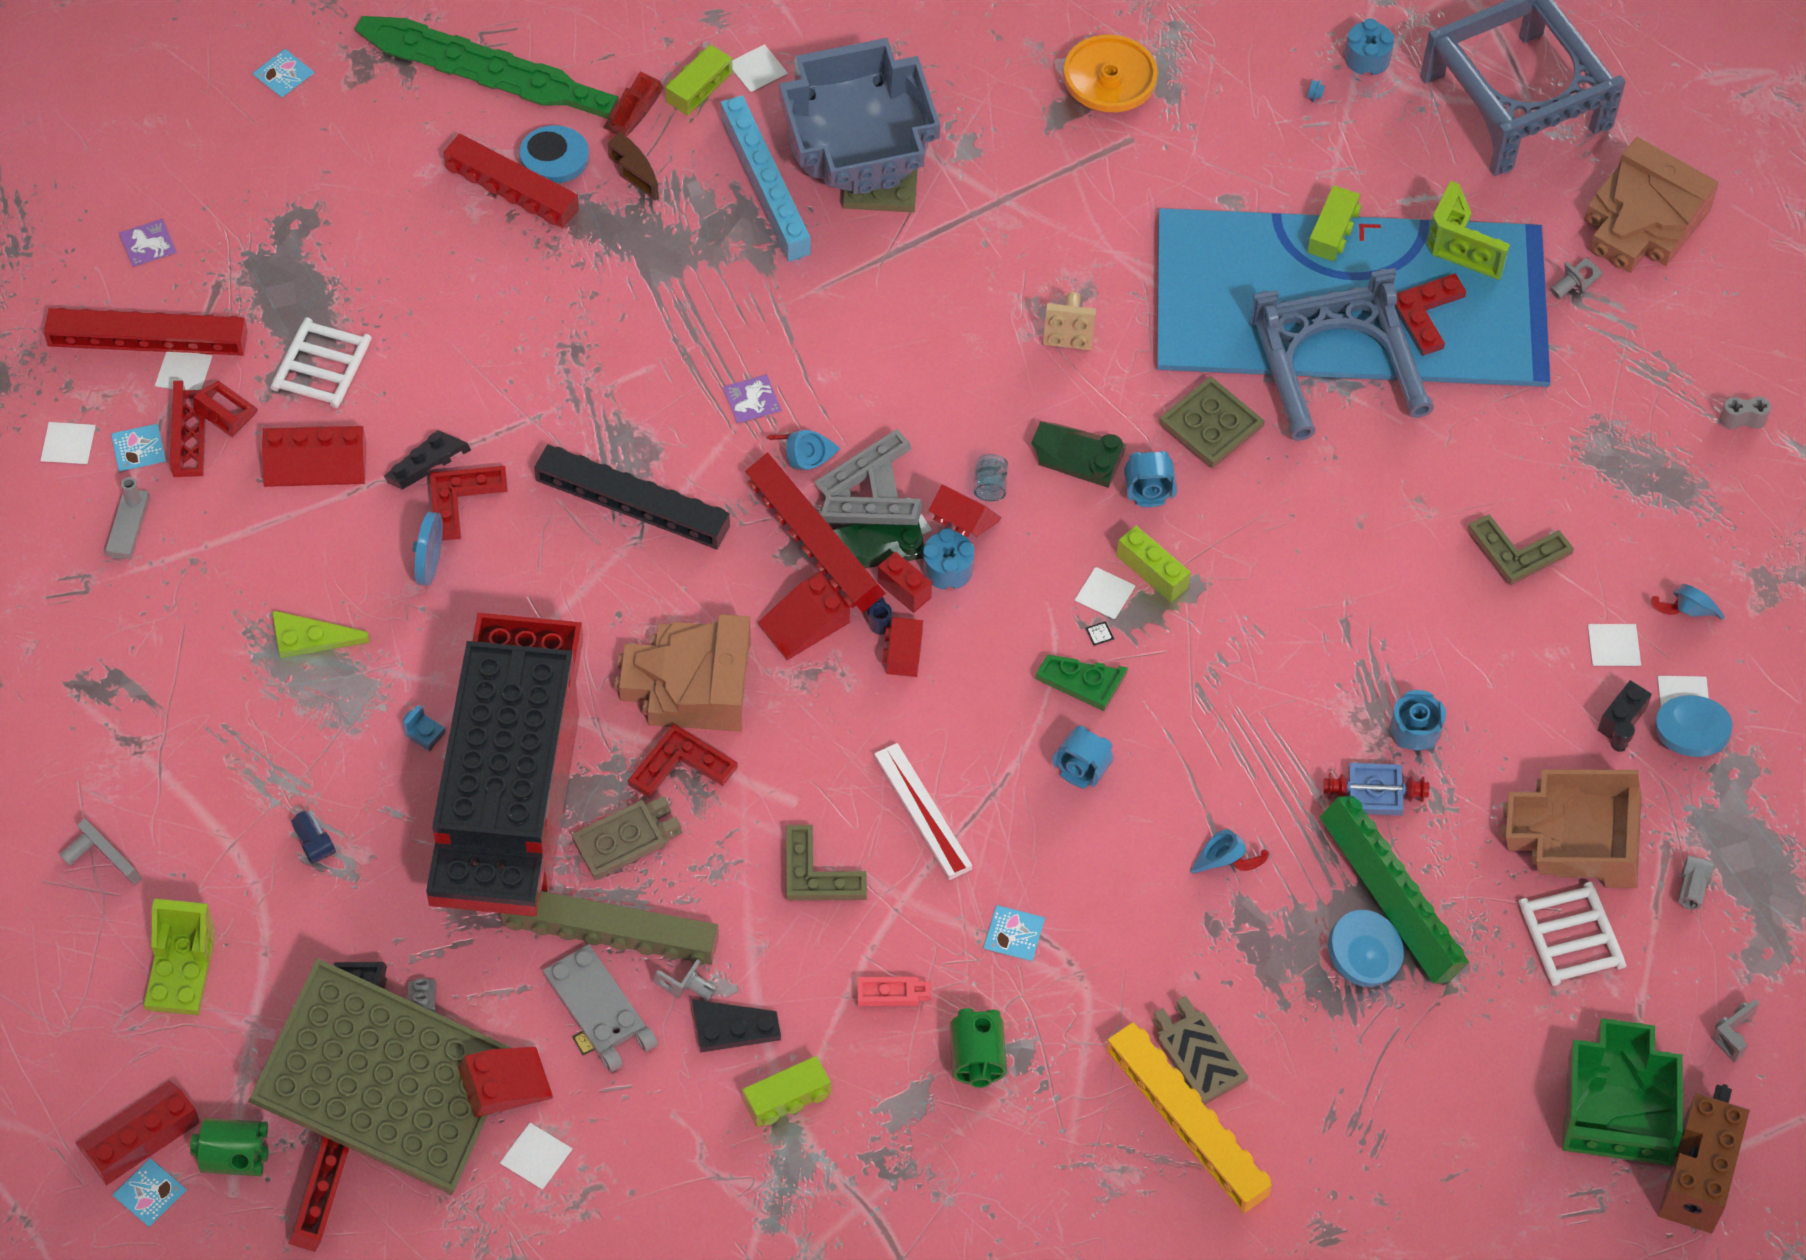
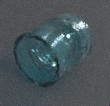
(990, 477)

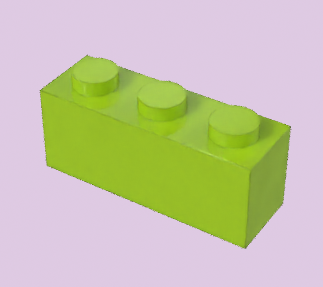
(698, 79)
(1334, 223)
(1153, 564)
(787, 1092)

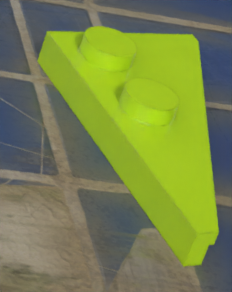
(304, 635)

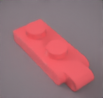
(892, 991)

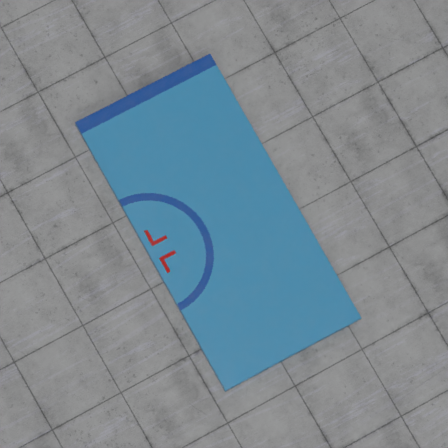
(1222, 258)

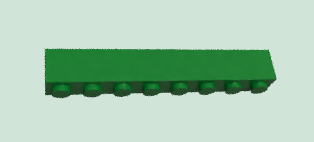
(1394, 889)

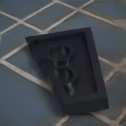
(432, 452)
(733, 1026)

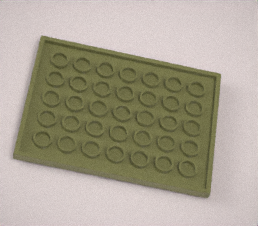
(375, 1076)

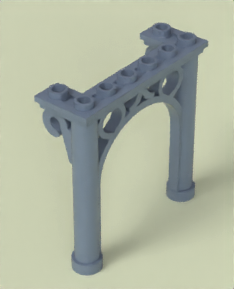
(1376, 299)

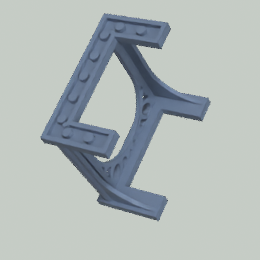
(1504, 128)

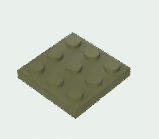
(1211, 422)

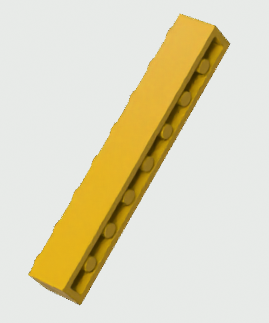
(1189, 1117)

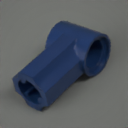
(879, 609)
(314, 841)

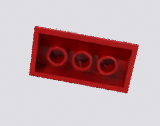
(314, 456)
(138, 1132)

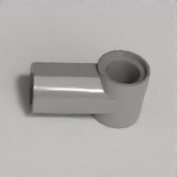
(1696, 877)

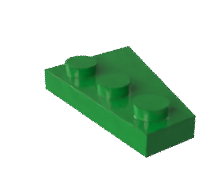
(1082, 681)

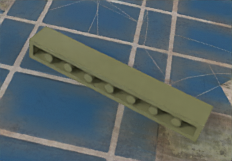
(620, 928)

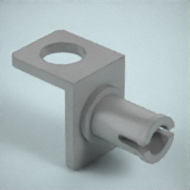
(1574, 278)
(691, 981)

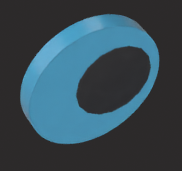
(555, 153)

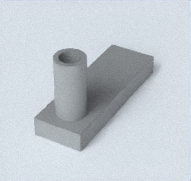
(127, 520)
(91, 837)

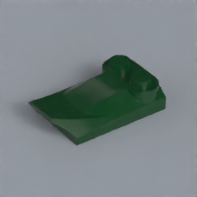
(1078, 452)
(877, 542)

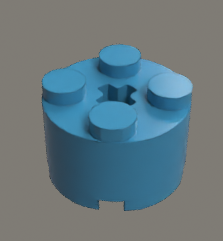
(1369, 47)
(1150, 478)
(948, 559)
(1417, 720)
(1083, 757)

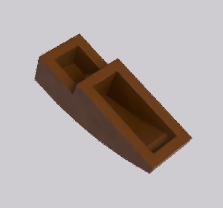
(633, 165)

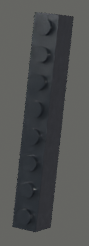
(632, 496)

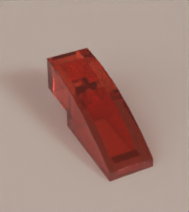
(634, 104)

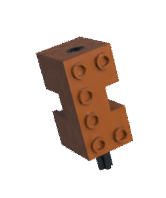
(1705, 1161)

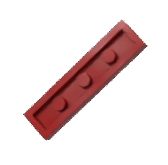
(178, 436)

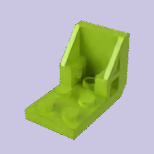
(1457, 244)
(182, 956)

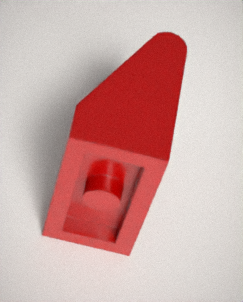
(217, 413)

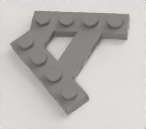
(885, 505)

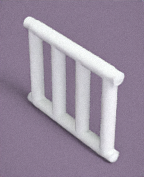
(298, 345)
(1546, 953)

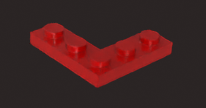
(1412, 308)
(450, 485)
(675, 747)

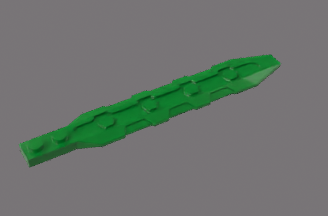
(489, 67)

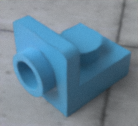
(422, 728)

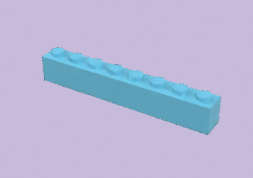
(765, 178)

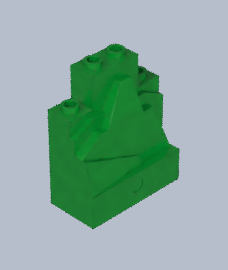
(1624, 1095)

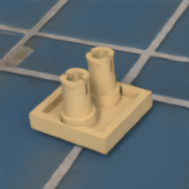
(1069, 324)

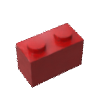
(904, 582)
(904, 646)

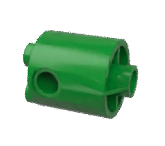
(978, 1047)
(231, 1147)

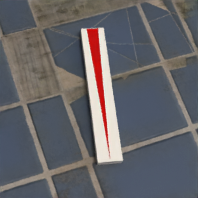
(923, 811)

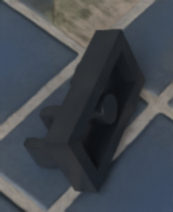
(370, 971)

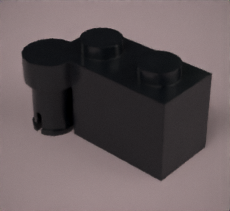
(1623, 714)

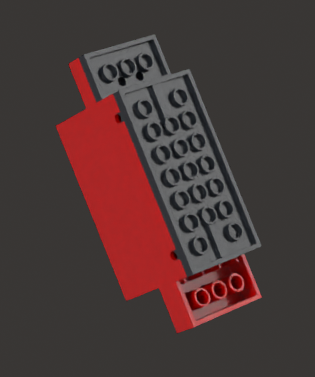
(506, 766)

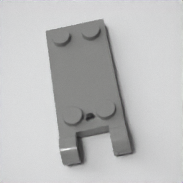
(597, 1005)

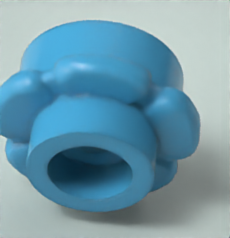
(1315, 90)

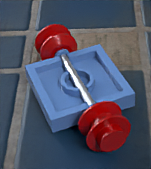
(1377, 787)

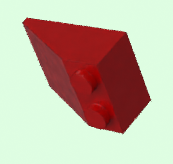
(962, 512)
(805, 616)
(504, 1079)

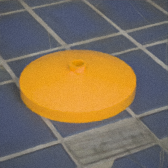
(1110, 73)

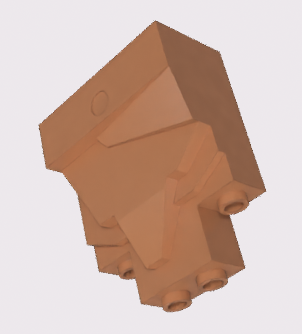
(1648, 206)
(689, 674)
(1579, 824)

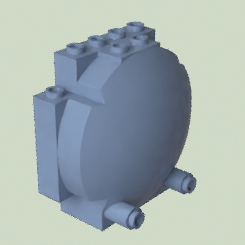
(859, 116)

